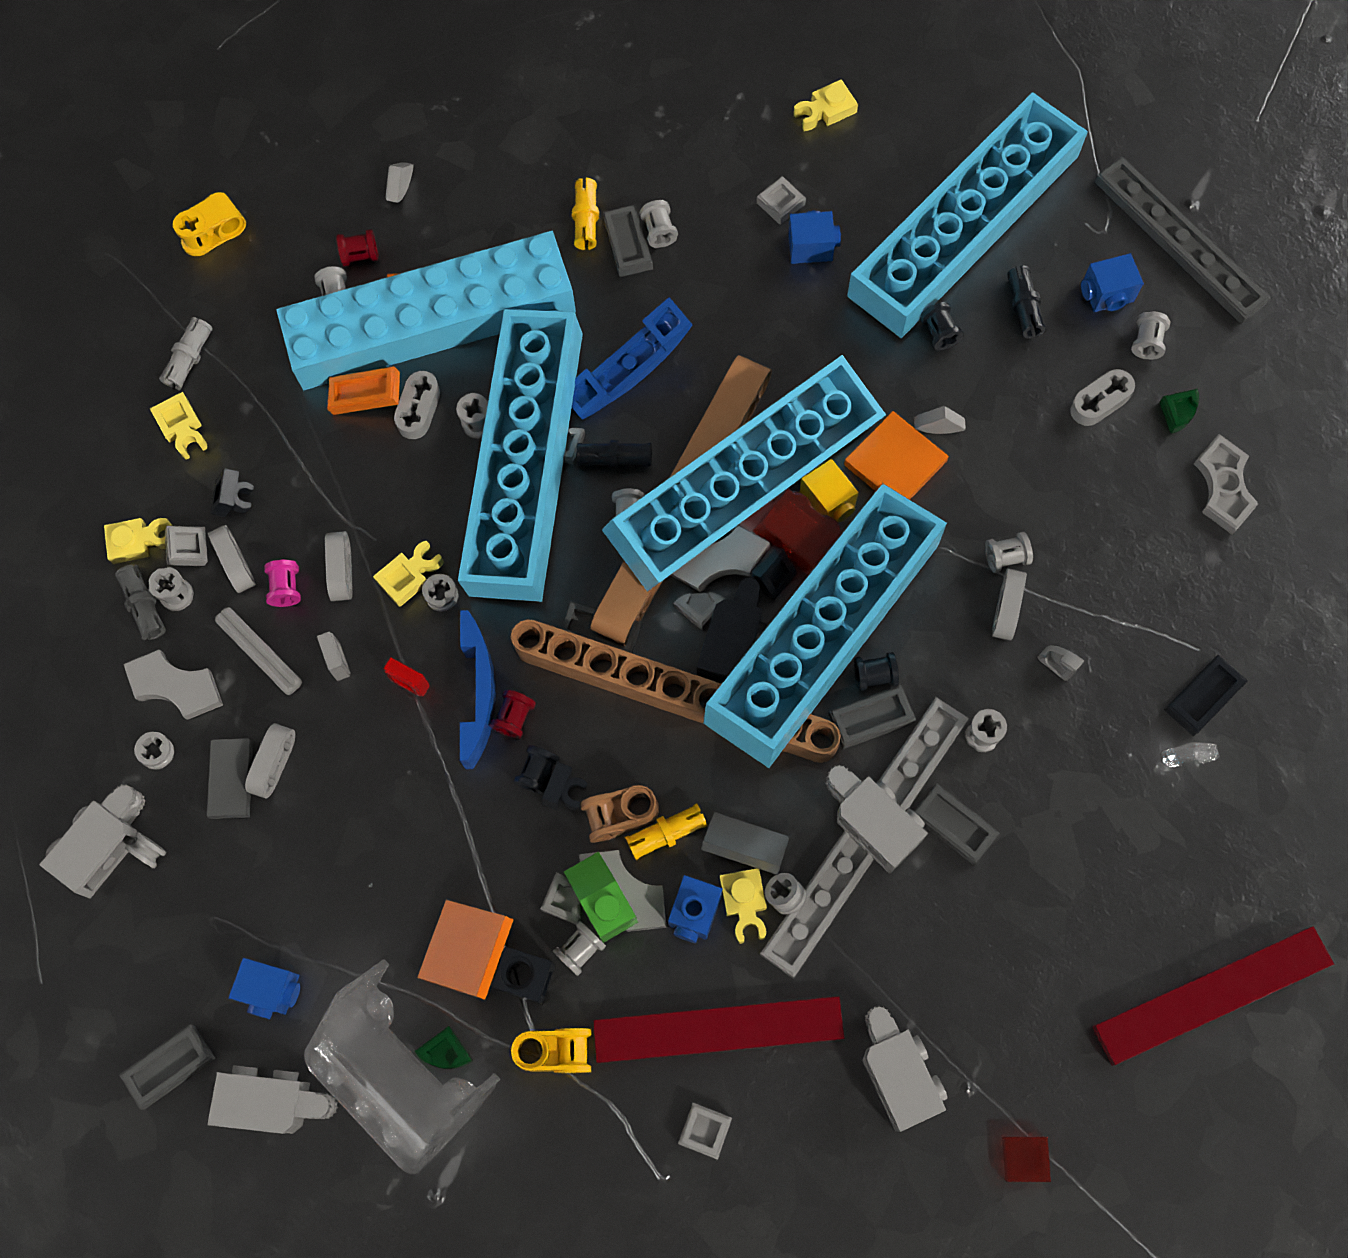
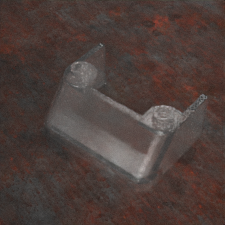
(383, 1080)

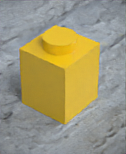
(830, 491)

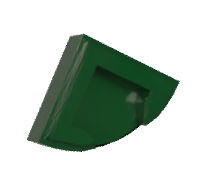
(1179, 409)
(444, 1051)

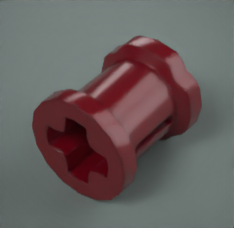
(357, 247)
(512, 714)

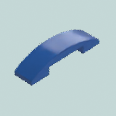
(632, 361)
(476, 734)

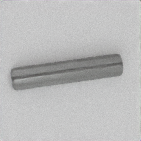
(258, 651)

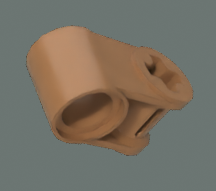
(617, 813)

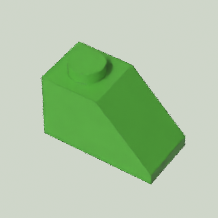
(601, 897)

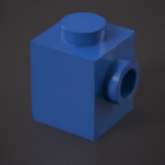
(813, 237)
(1112, 283)
(694, 909)
(265, 988)

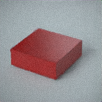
(406, 677)

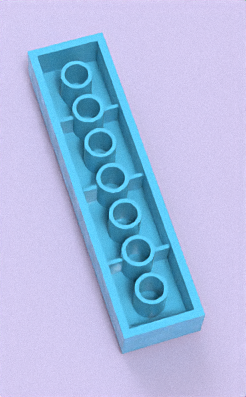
(966, 214)
(423, 310)
(521, 456)
(742, 473)
(823, 625)

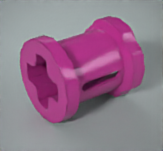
(282, 583)

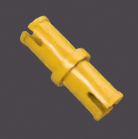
(585, 214)
(666, 831)

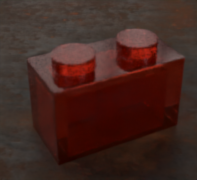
(798, 530)

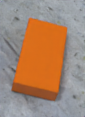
(363, 390)

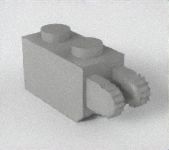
(874, 817)
(95, 842)
(900, 1072)
(266, 1103)

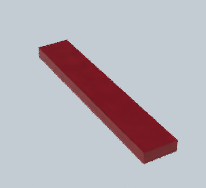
(1212, 995)
(718, 1029)

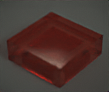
(1026, 1159)

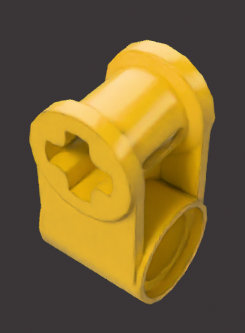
(212, 221)
(556, 1050)

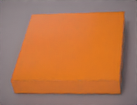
(896, 457)
(465, 949)

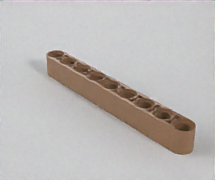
(727, 412)
(651, 691)

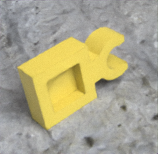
(828, 103)
(179, 423)
(132, 539)
(405, 577)
(744, 897)

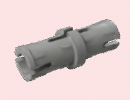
(186, 353)

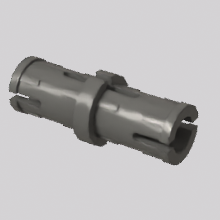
(140, 602)

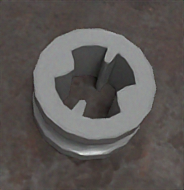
(429, 589)
(142, 752)
(145, 850)
(777, 885)

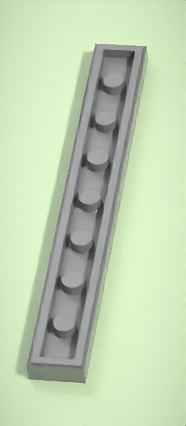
(847, 859)

